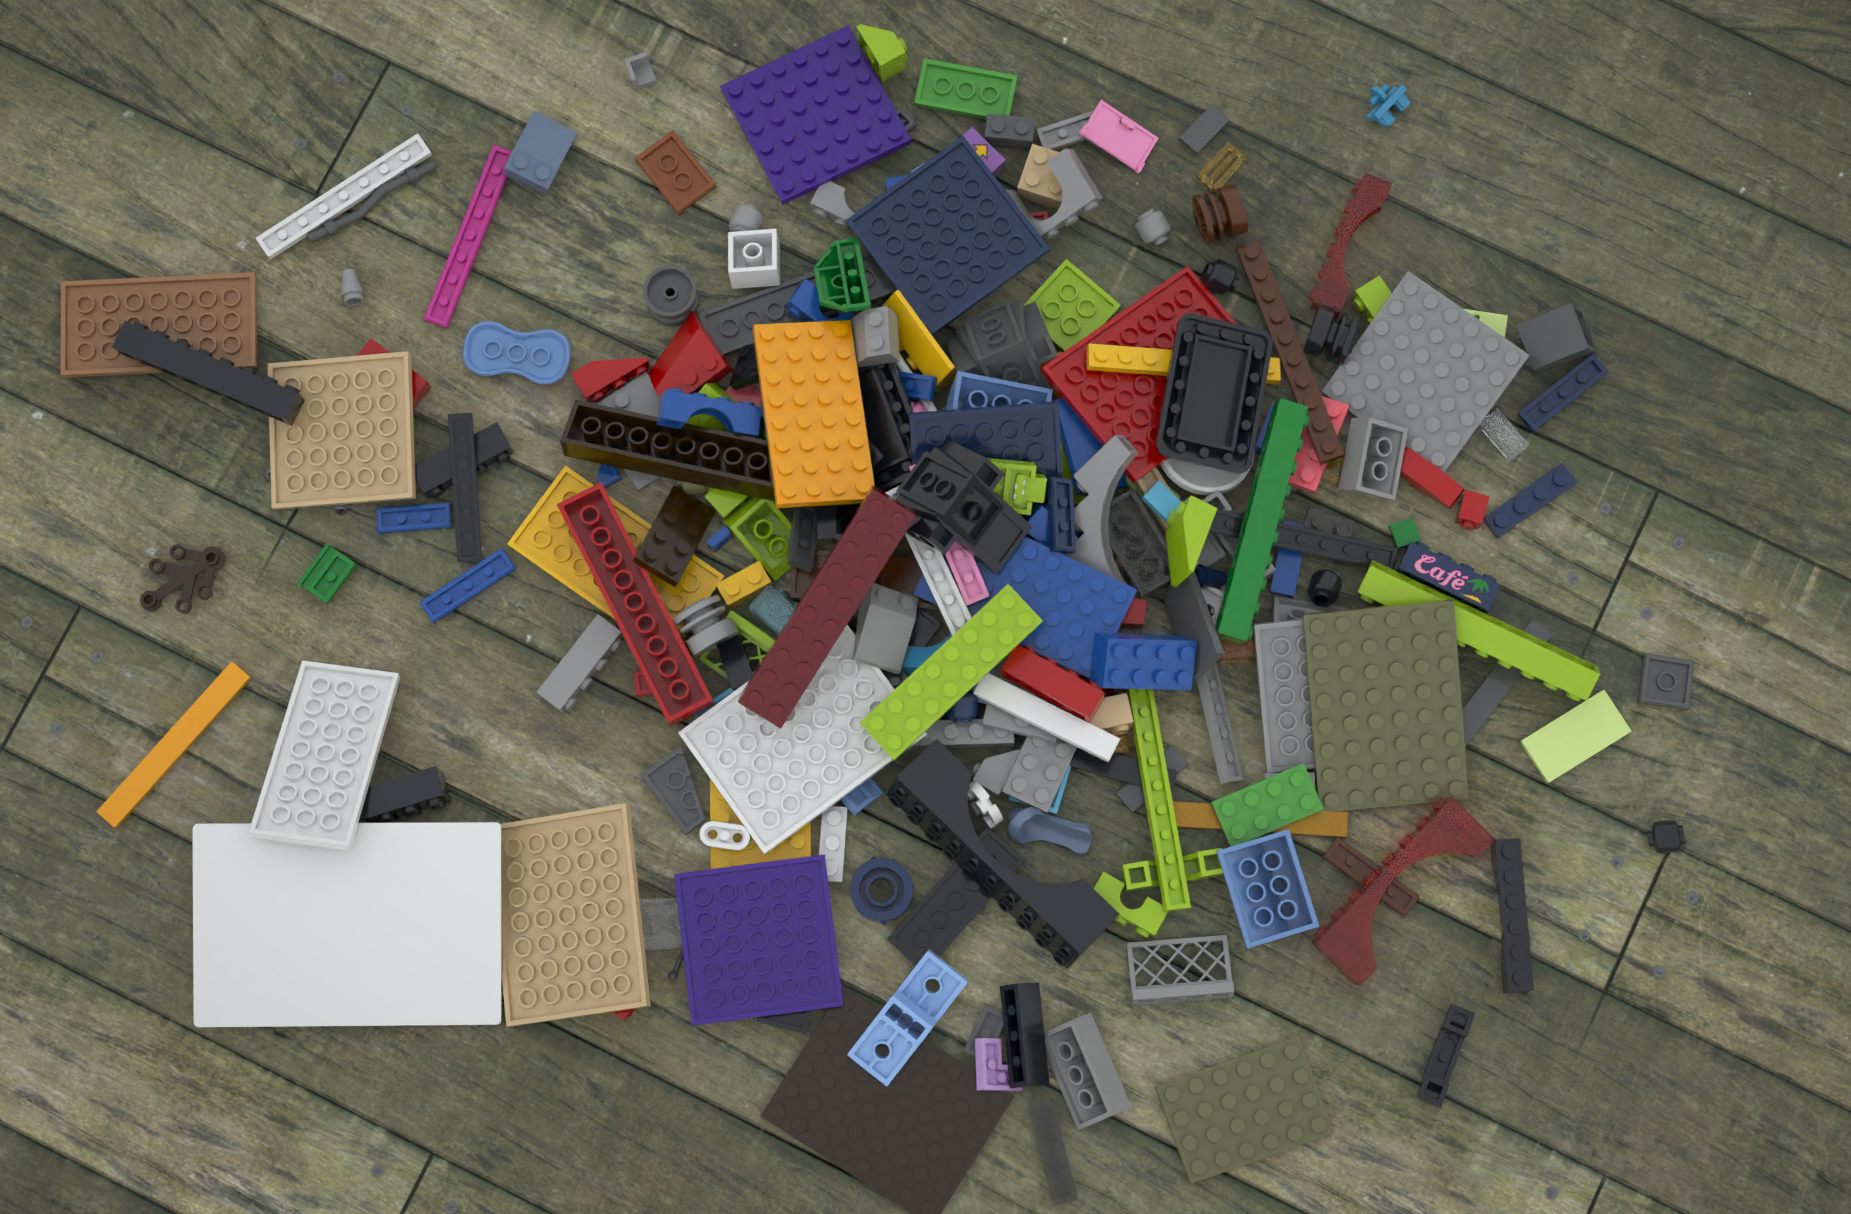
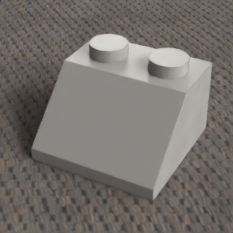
(875, 336)

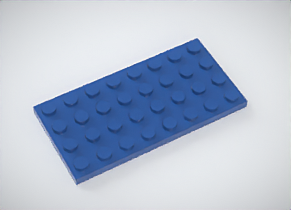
(1063, 593)

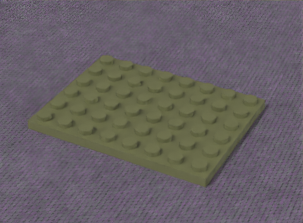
(1385, 705)

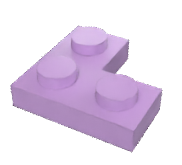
(990, 1072)

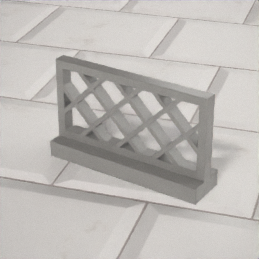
(1180, 991)

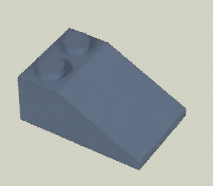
(539, 153)

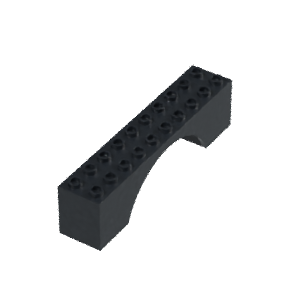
(1058, 916)

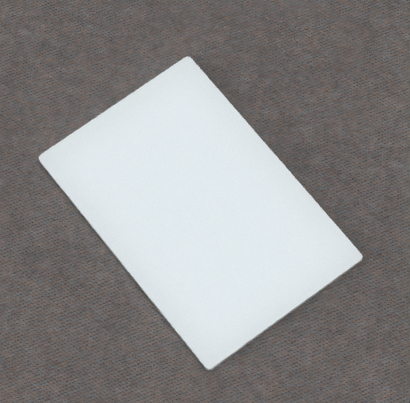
(352, 936)

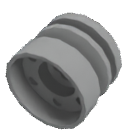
(705, 625)

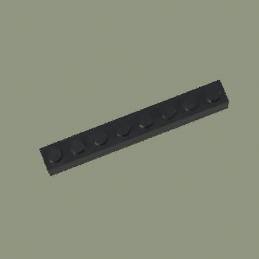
(209, 373)

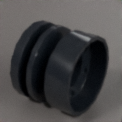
(1331, 334)

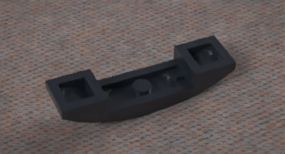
(1444, 1055)

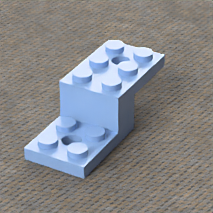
(907, 1017)

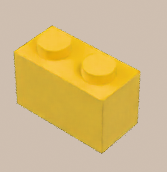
(743, 585)

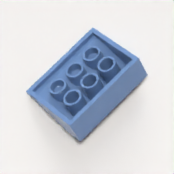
(1267, 888)

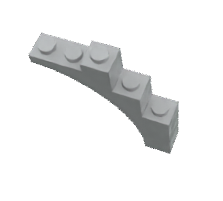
(1091, 516)

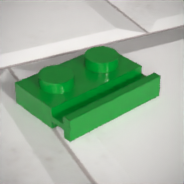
(327, 574)

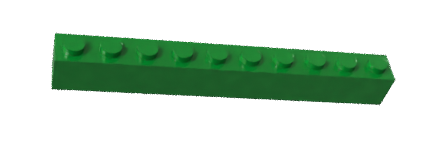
(1261, 520)

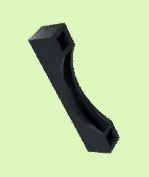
(1515, 948)

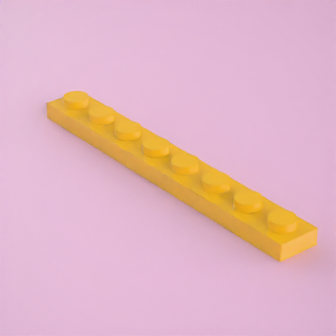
(1146, 361)

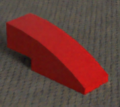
(1429, 479)

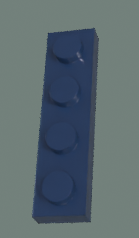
(1562, 393)
(1529, 500)

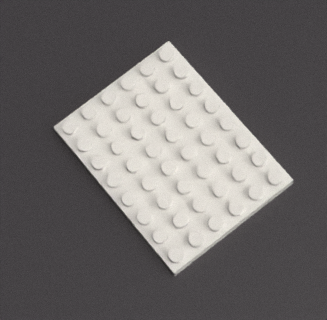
(797, 772)

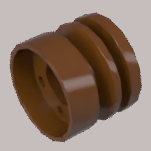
(1222, 213)

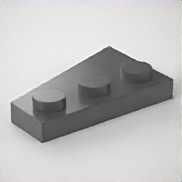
(675, 789)

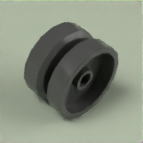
(666, 282)

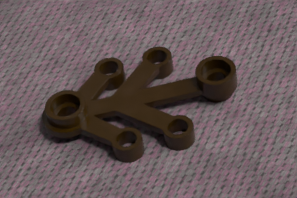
(185, 577)

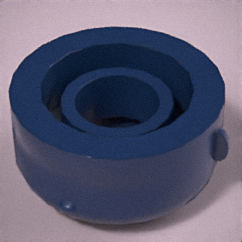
(881, 869)

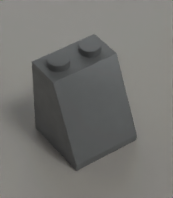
(1556, 338)

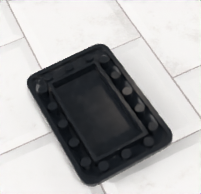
(1214, 393)
(887, 422)

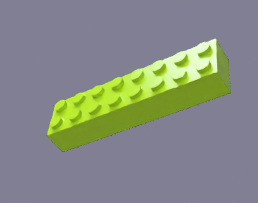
(951, 672)

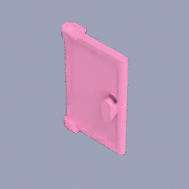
(1116, 138)

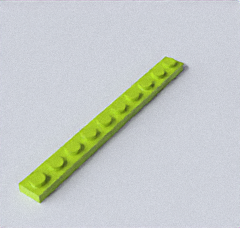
(1158, 800)

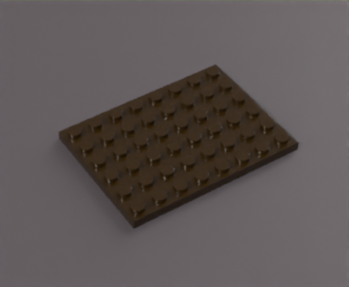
(898, 1138)

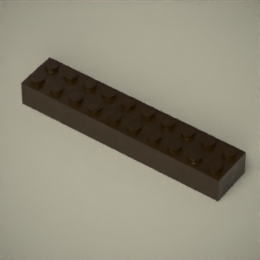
(683, 454)

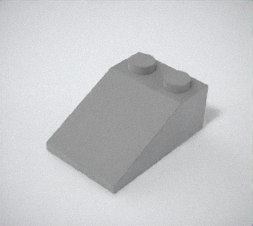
(884, 628)

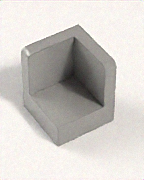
(640, 71)

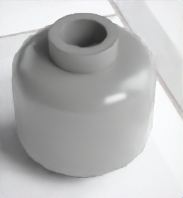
(745, 218)
(1152, 227)

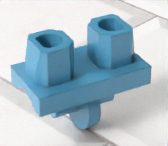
(1394, 97)

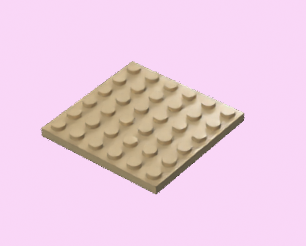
(349, 435)

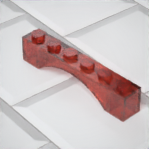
(1367, 202)

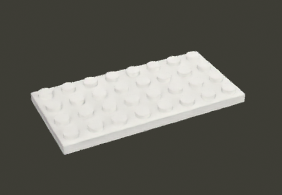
(325, 755)

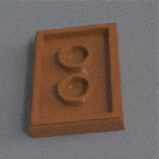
(675, 172)

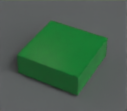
(1404, 533)

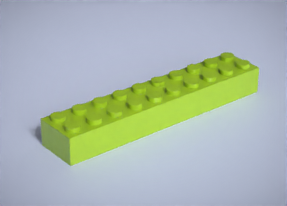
(1488, 634)

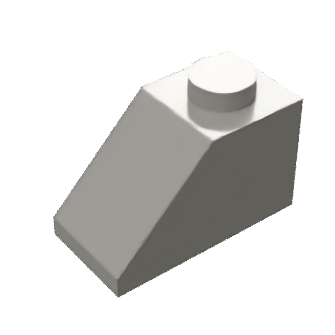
(994, 771)

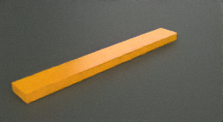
(173, 745)

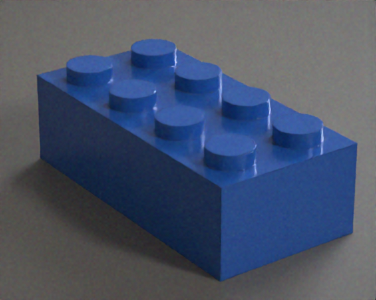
(1143, 661)

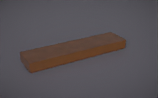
(1358, 867)

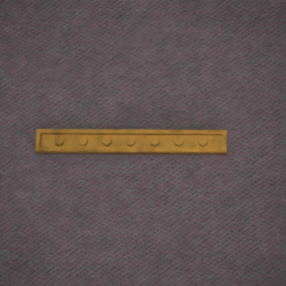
(1317, 824)

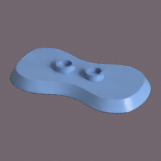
(536, 355)

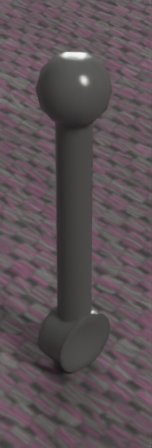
(673, 975)

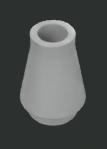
(351, 289)

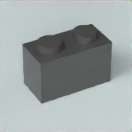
(1009, 131)

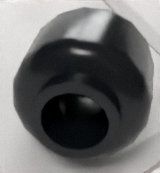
(1219, 276)
(1324, 588)
(1666, 836)

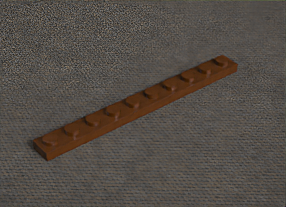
(1289, 350)

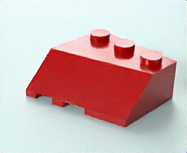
(689, 360)

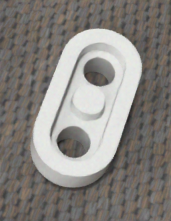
(725, 835)

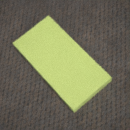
(1575, 736)

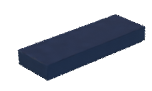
(1061, 515)

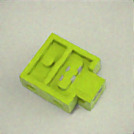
(1020, 484)

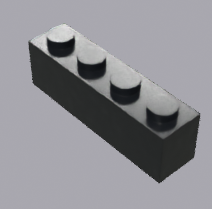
(435, 472)
(1024, 1035)

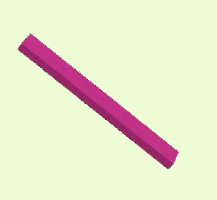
(468, 239)

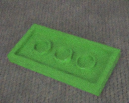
(964, 89)
(1267, 805)

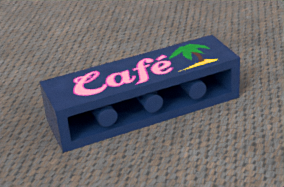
(1449, 577)

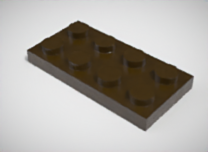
(674, 536)

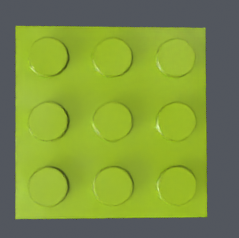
(1072, 305)

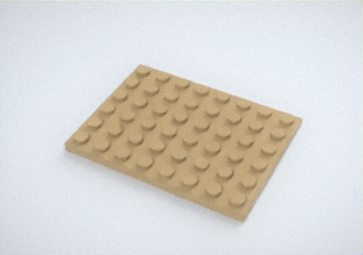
(571, 917)

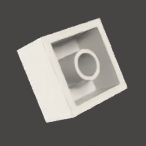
(754, 258)

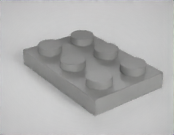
(1038, 772)

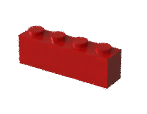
(1052, 683)

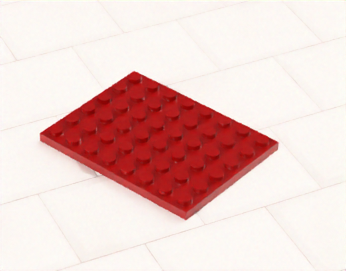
(1128, 401)

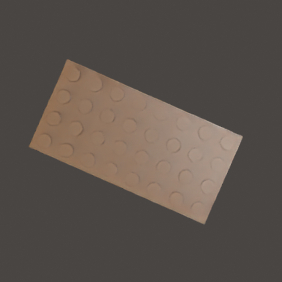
(202, 310)

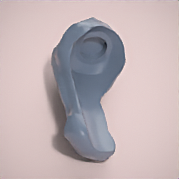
(1032, 825)

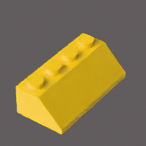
(919, 343)

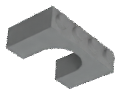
(1078, 194)

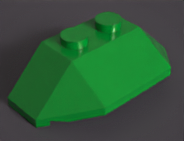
(842, 277)

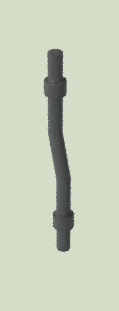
(331, 227)

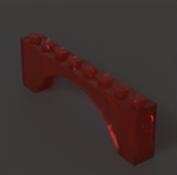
(1348, 935)

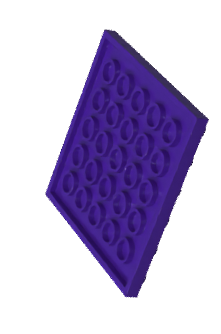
(815, 115)
(758, 940)

